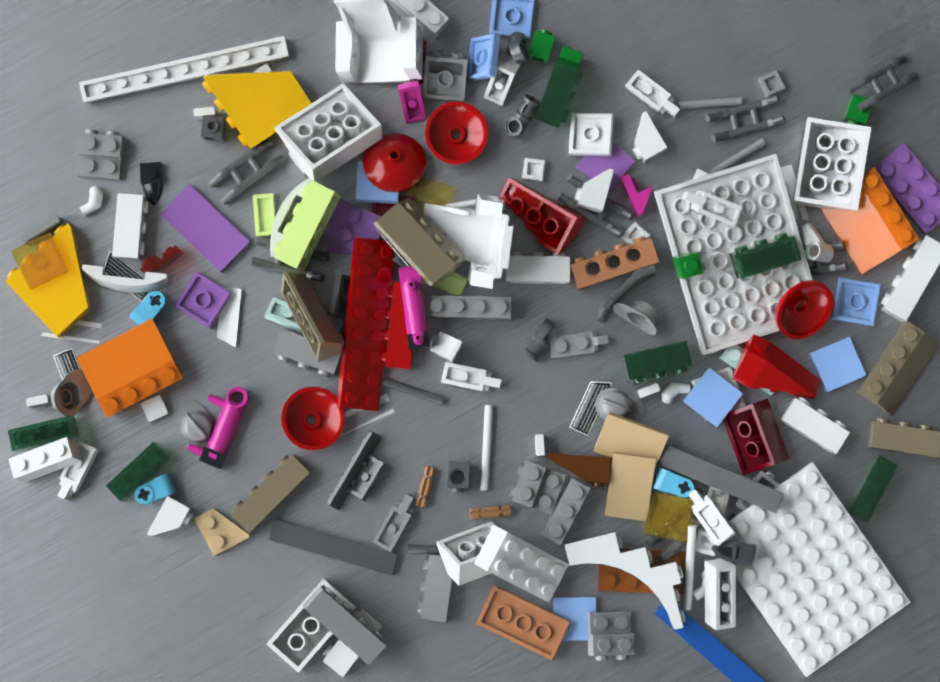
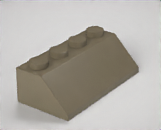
(420, 241)
(310, 315)
(897, 368)

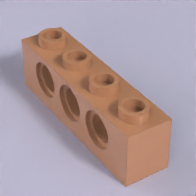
(584, 279)

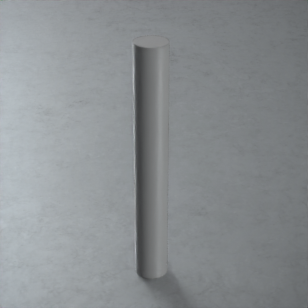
(705, 103)
(739, 156)

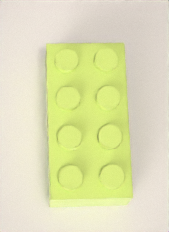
(307, 225)

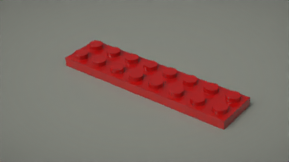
(365, 324)

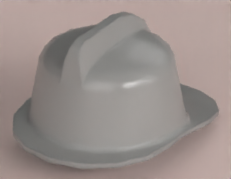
(640, 314)
(71, 393)
(619, 403)
(194, 422)

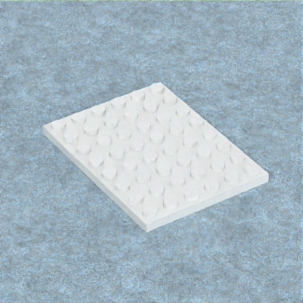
(719, 304)
(814, 572)

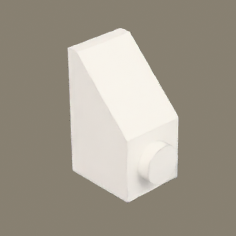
(501, 84)
(647, 140)
(594, 192)
(445, 346)
(170, 517)

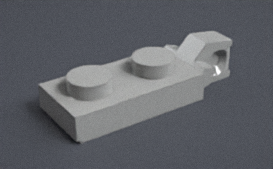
(575, 344)
(394, 524)

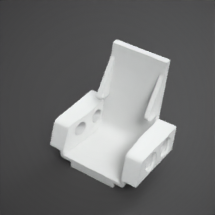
(377, 43)
(479, 234)

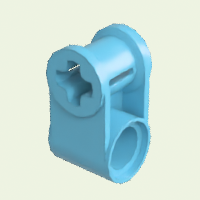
(147, 310)
(668, 483)
(158, 488)

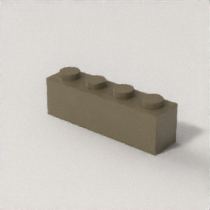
(904, 438)
(270, 494)

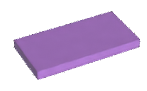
(205, 228)

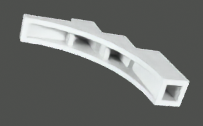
(659, 579)

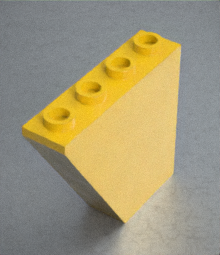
(256, 101)
(63, 299)

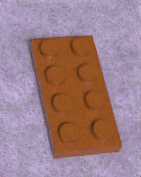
(618, 580)

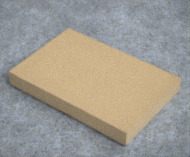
(629, 437)
(630, 486)

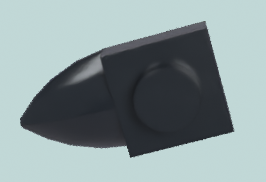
(151, 180)
(736, 552)

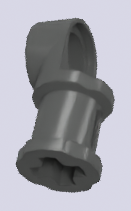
(516, 47)
(522, 115)
(538, 344)

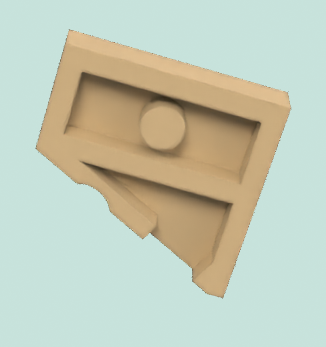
(219, 531)

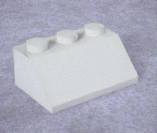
(461, 552)

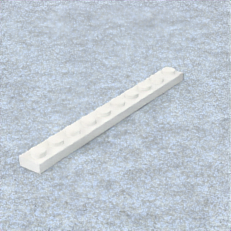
(184, 69)

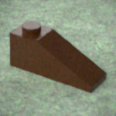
(588, 468)

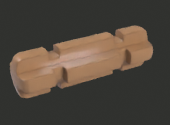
(425, 486)
(490, 512)

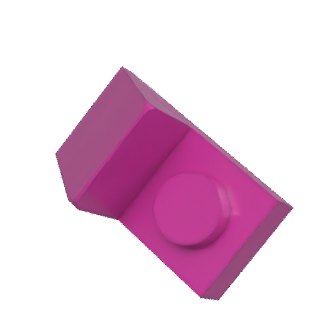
(411, 102)
(637, 200)

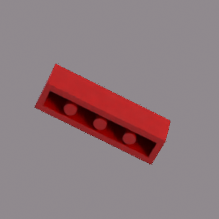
(397, 352)

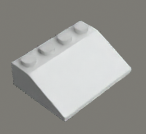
(329, 132)
(831, 165)

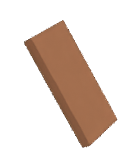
(523, 622)

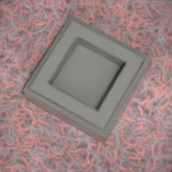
(771, 83)

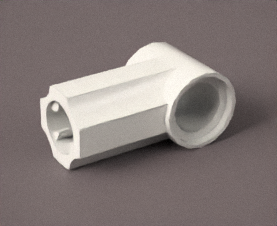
(814, 245)

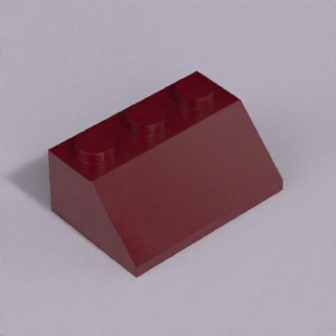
(755, 437)

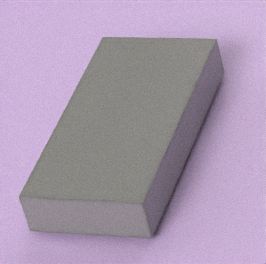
(42, 229)

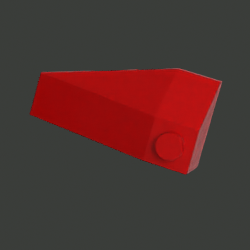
(547, 219)
(771, 368)

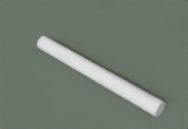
(486, 453)
(689, 570)

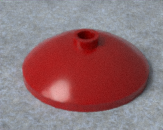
(458, 118)
(396, 173)
(804, 309)
(314, 403)

